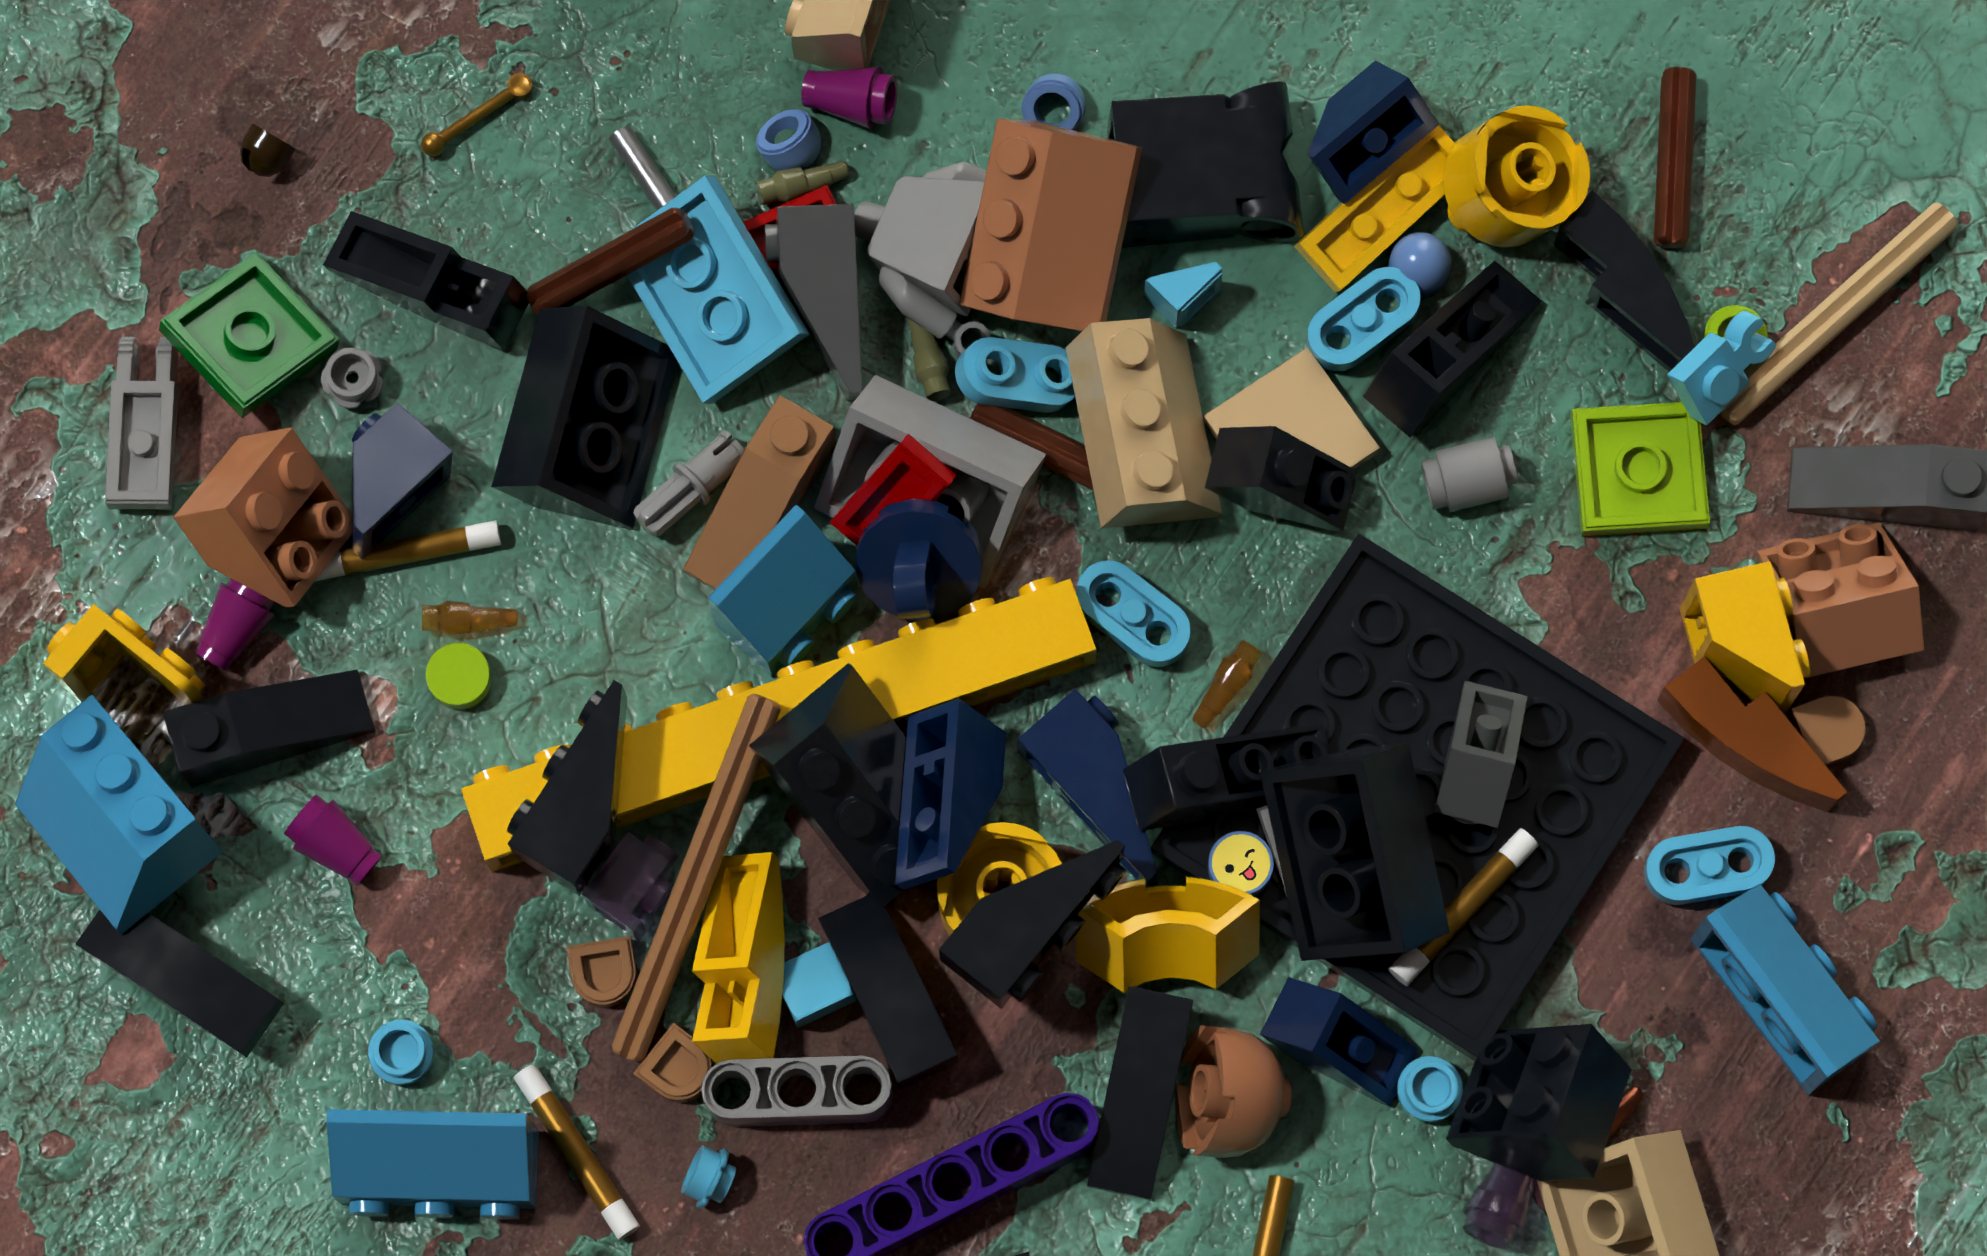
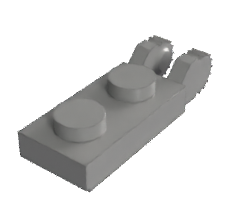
(142, 430)

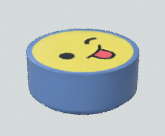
(1241, 862)

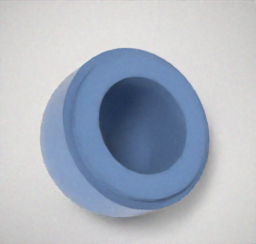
(1057, 84)
(797, 151)
(1423, 260)

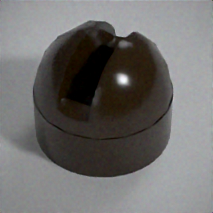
(264, 152)

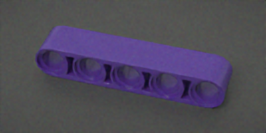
(973, 1159)

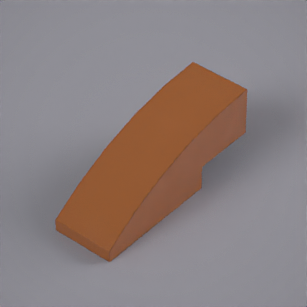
(1750, 738)

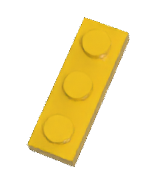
(1378, 213)

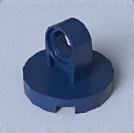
(919, 560)

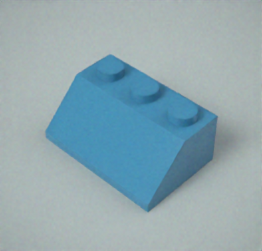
(111, 816)
(1785, 987)
(433, 1162)

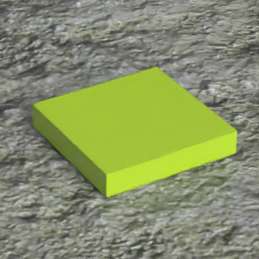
(1639, 469)

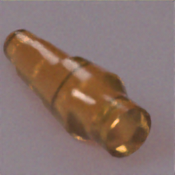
(462, 618)
(1228, 681)

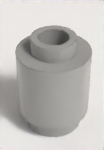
(1469, 475)

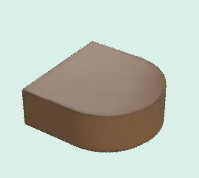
(1830, 727)
(603, 971)
(675, 1067)

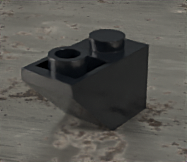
(1281, 476)

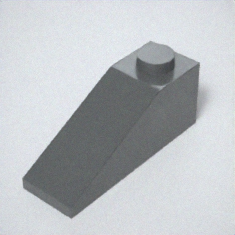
(820, 277)
(1892, 484)

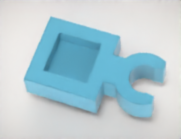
(1714, 369)

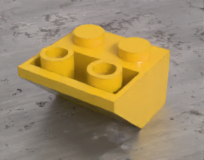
(1744, 632)

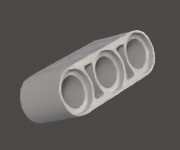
(770, 1074)

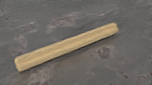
(1842, 308)

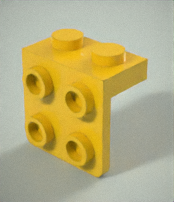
(94, 647)

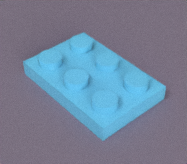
(717, 296)

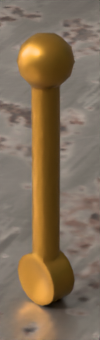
(518, 88)

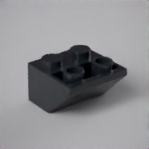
(1542, 1101)

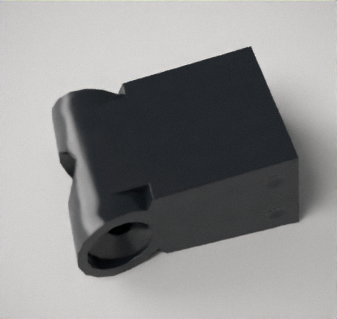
(1210, 167)

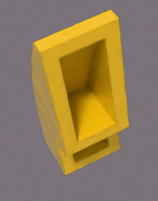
(741, 960)

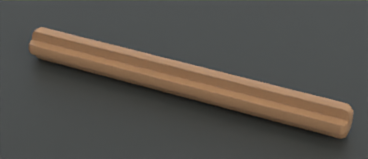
(694, 881)

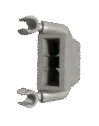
(925, 246)

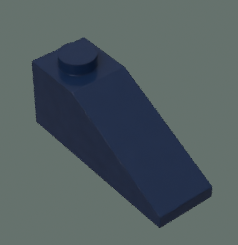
(1084, 766)
(947, 789)

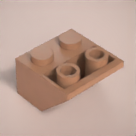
(267, 516)
(1849, 597)

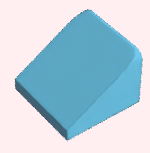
(1183, 292)
(815, 985)

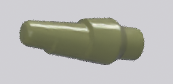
(795, 182)
(929, 363)

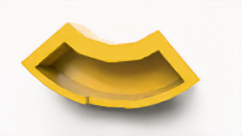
(1169, 932)

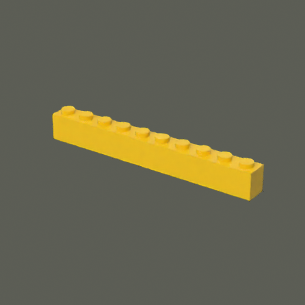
(679, 755)

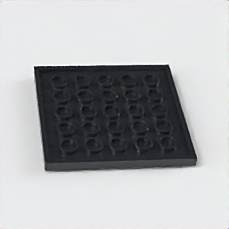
(1388, 665)

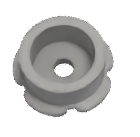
(352, 361)

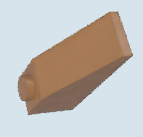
(763, 488)

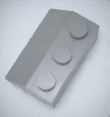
(990, 467)

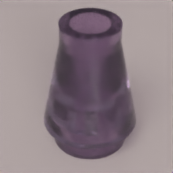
(1498, 1207)

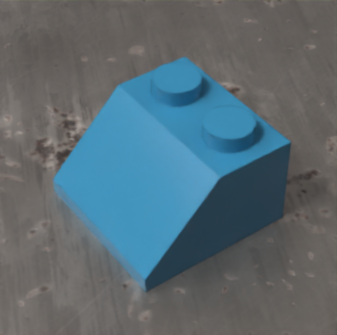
(784, 593)

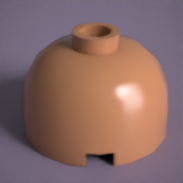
(1231, 1094)

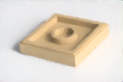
(1302, 403)

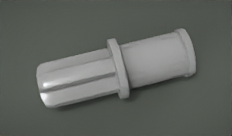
(689, 485)

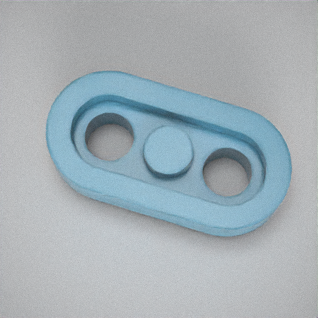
(1361, 320)
(1022, 377)
(1136, 612)
(1707, 866)

